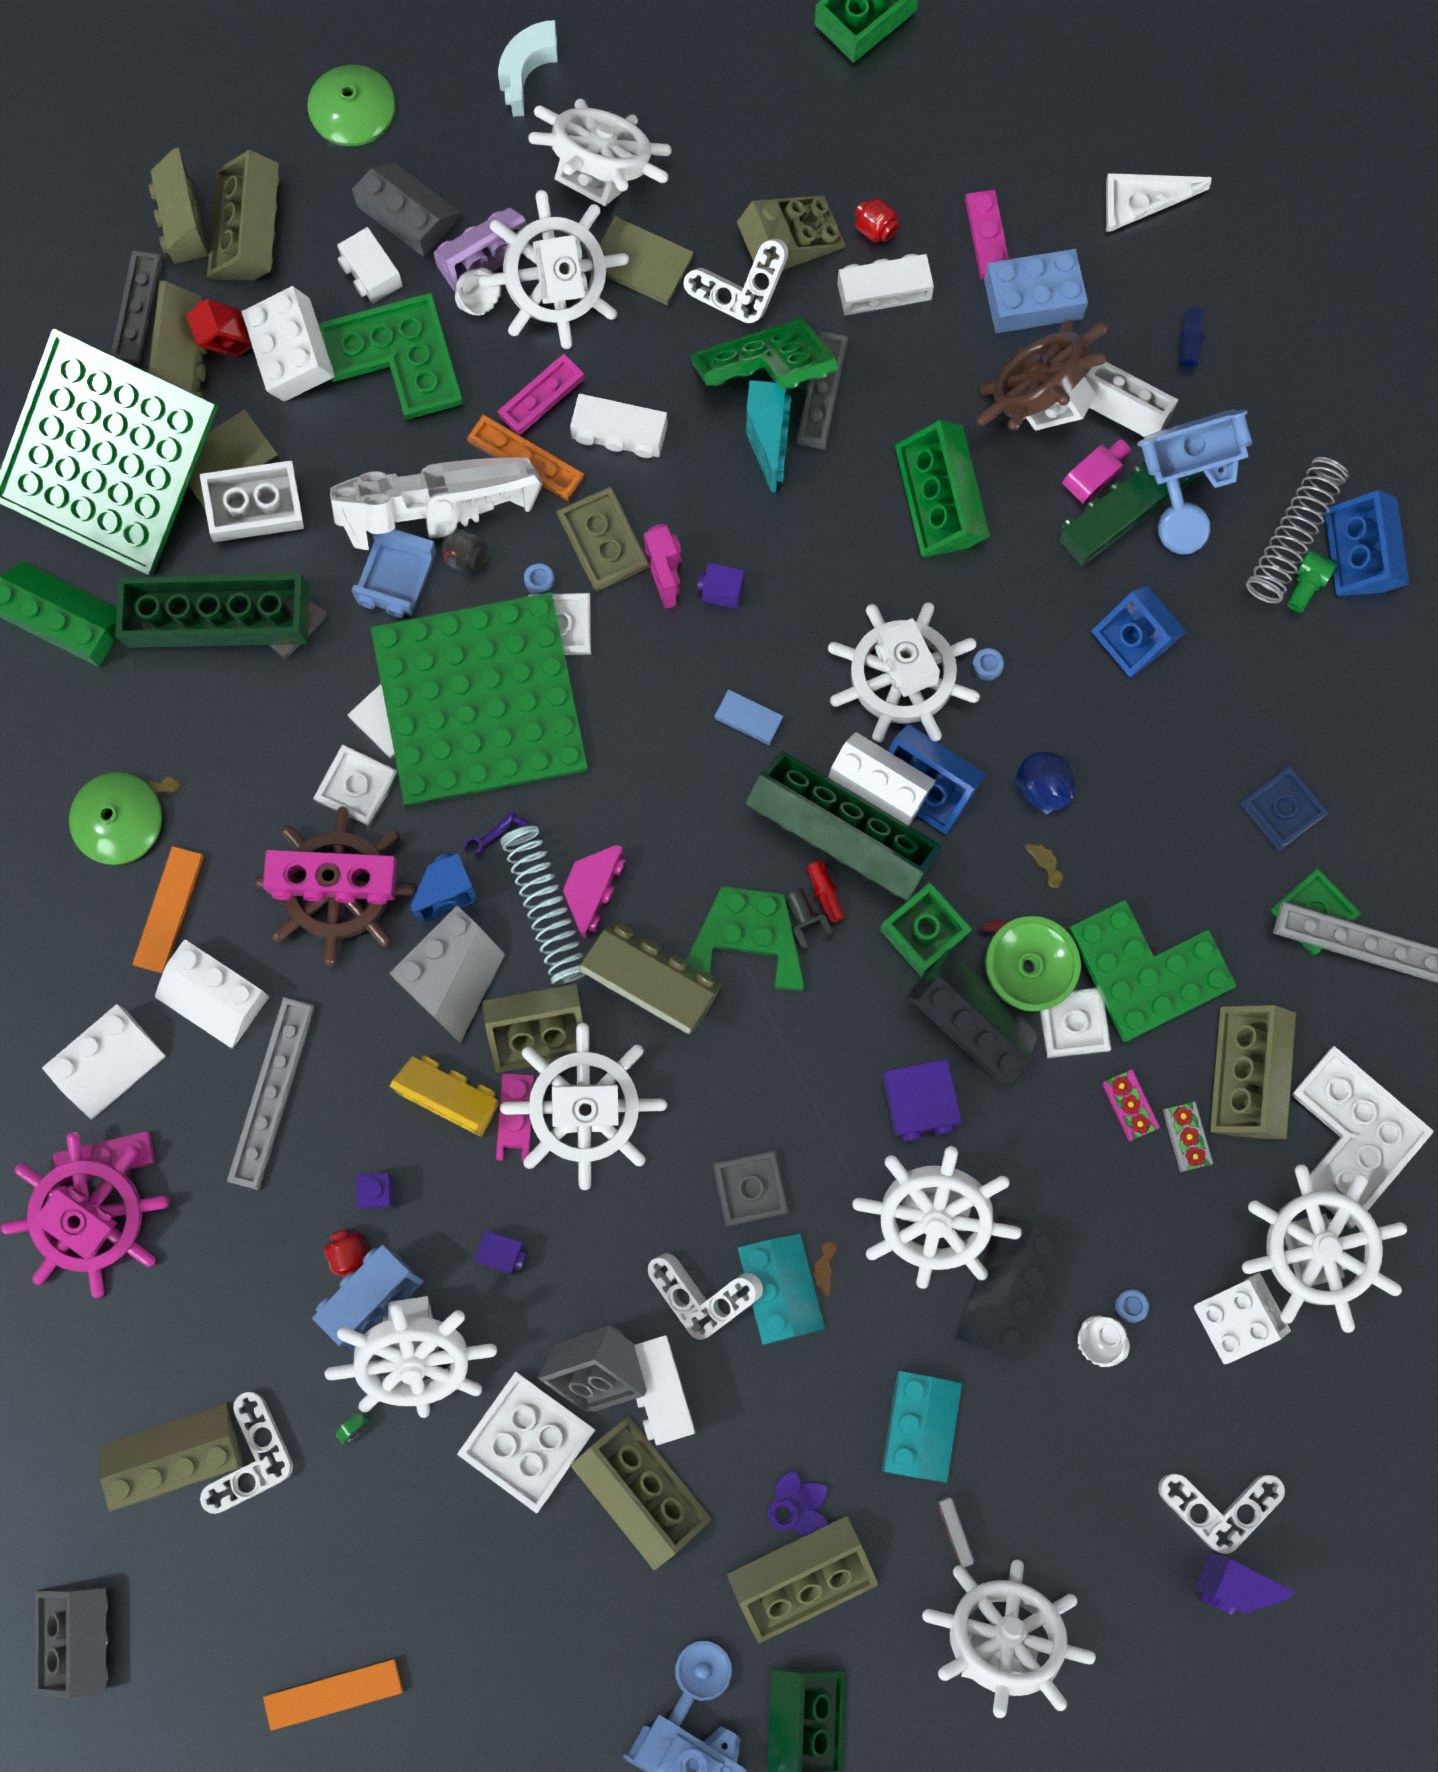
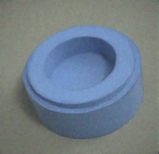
(539, 579)
(988, 664)
(1131, 1306)

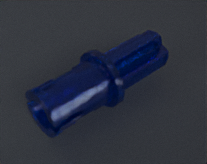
(1191, 337)

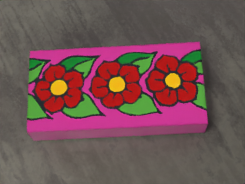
(1130, 1105)

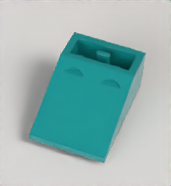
(768, 428)

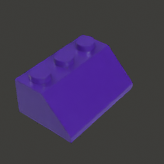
(1236, 1587)

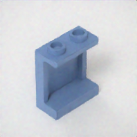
(395, 573)

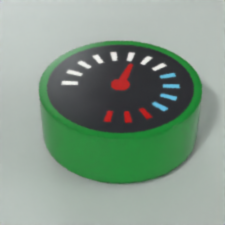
(352, 1428)

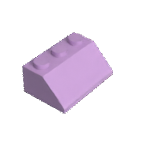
(476, 247)

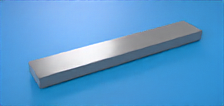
(1357, 941)
(271, 1094)

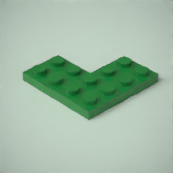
(402, 338)
(786, 351)
(1142, 987)

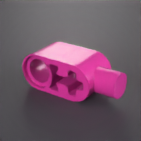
(1096, 471)

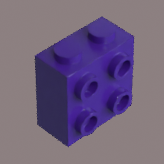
(921, 1100)

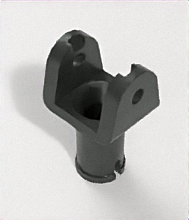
(805, 916)

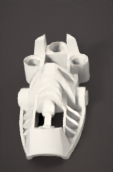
(440, 494)

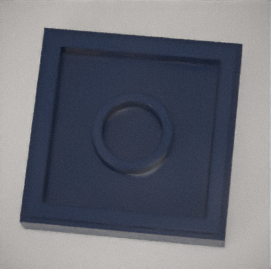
(1284, 807)

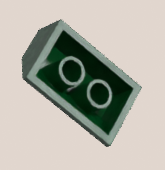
(806, 1720)

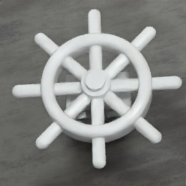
(598, 150)
(557, 268)
(909, 669)
(583, 1105)
(937, 1204)
(1318, 1249)
(410, 1346)
(1002, 1652)

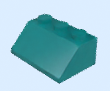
(788, 1294)
(921, 1426)

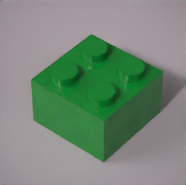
(925, 929)

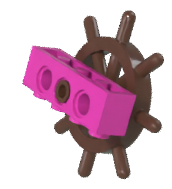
(334, 880)

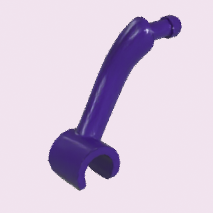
(494, 833)

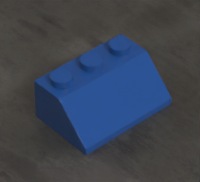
(1367, 545)
(953, 776)

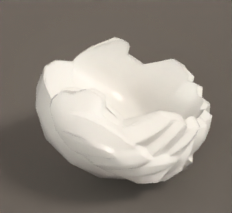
(471, 296)
(1103, 1341)

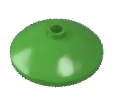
(353, 118)
(130, 829)
(1049, 951)

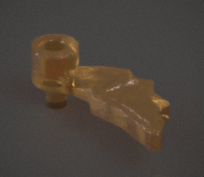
(823, 1269)

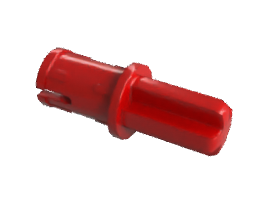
(825, 891)

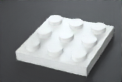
(526, 1442)

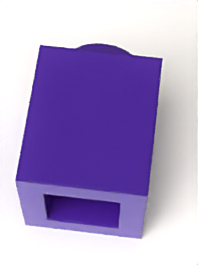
(721, 585)
(374, 1191)
(500, 1253)

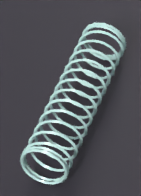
(558, 978)

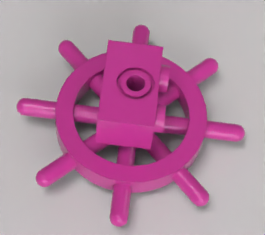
(81, 1220)

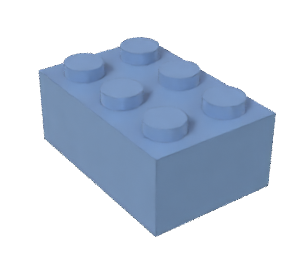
(1035, 290)
(366, 1294)

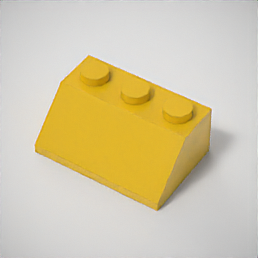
(446, 1094)

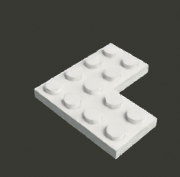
(1372, 1125)

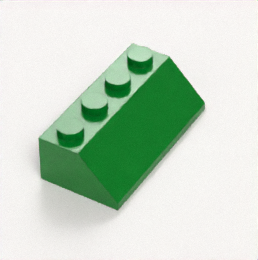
(942, 489)
(57, 612)

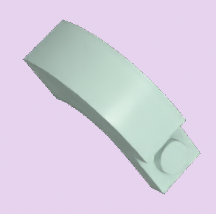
(522, 55)

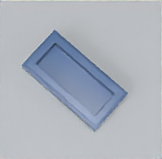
(748, 717)

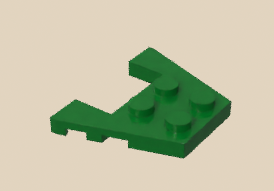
(751, 924)

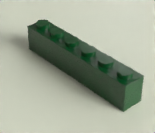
(1116, 513)

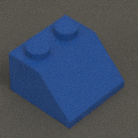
(1138, 630)
(443, 888)

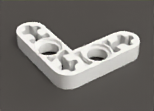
(741, 295)
(698, 1306)
(258, 1468)
(1217, 1521)

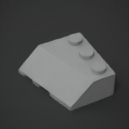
(451, 971)

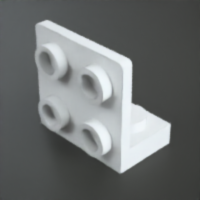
(1242, 1319)

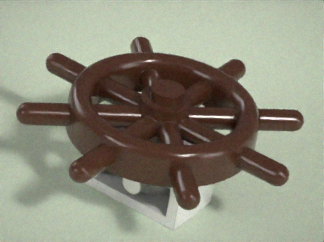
(1046, 380)

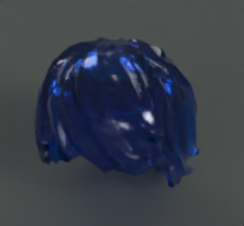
(1046, 781)

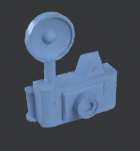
(1187, 450)
(702, 1675)

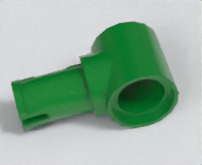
(1313, 574)

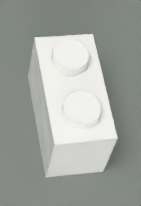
(369, 266)

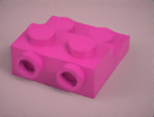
(664, 556)

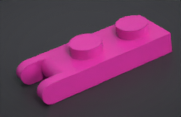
(514, 1130)

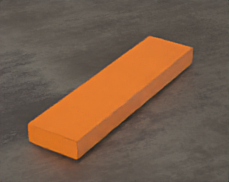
(504, 443)
(168, 910)
(333, 1694)

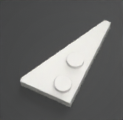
(1137, 196)

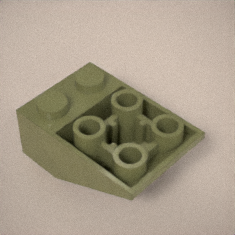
(800, 222)

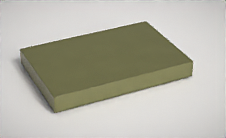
(653, 264)
(232, 446)
(603, 539)

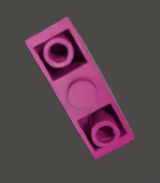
(591, 886)

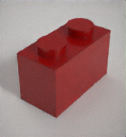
(219, 328)

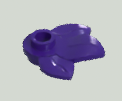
(801, 1501)

